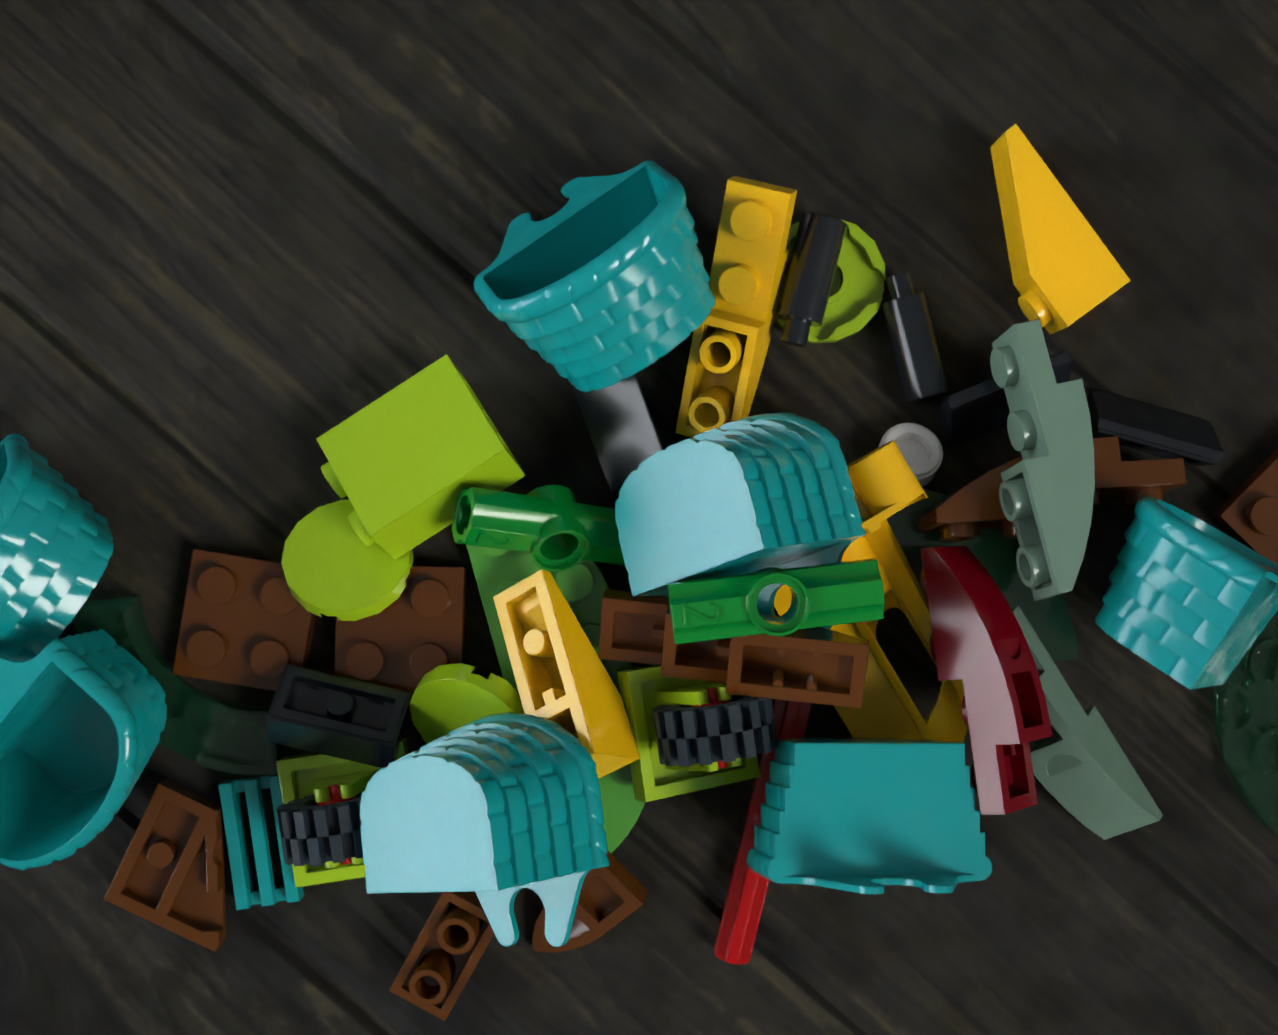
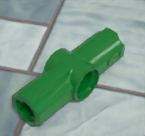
(540, 523)
(820, 598)

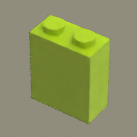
(413, 455)

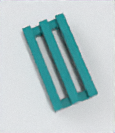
(235, 834)

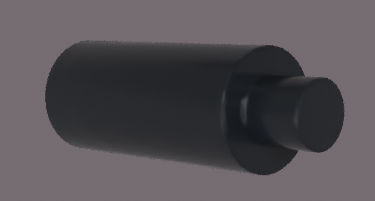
(810, 276)
(914, 340)

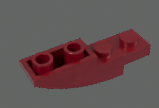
(1003, 696)

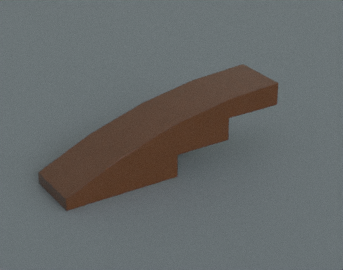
(799, 667)

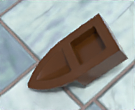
(604, 901)

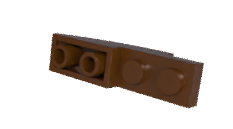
(979, 506)
(444, 954)

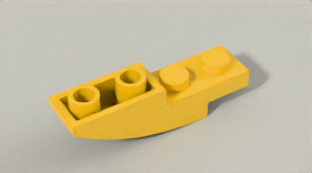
(747, 290)

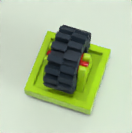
(692, 733)
(323, 816)

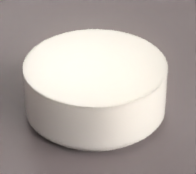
(919, 448)

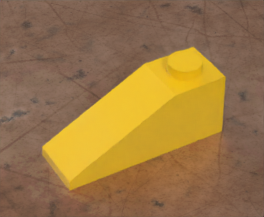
(1050, 244)
(561, 671)

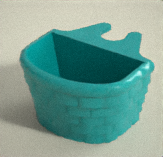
(603, 278)
(738, 503)
(48, 550)
(1187, 595)
(71, 744)
(489, 814)
(869, 816)

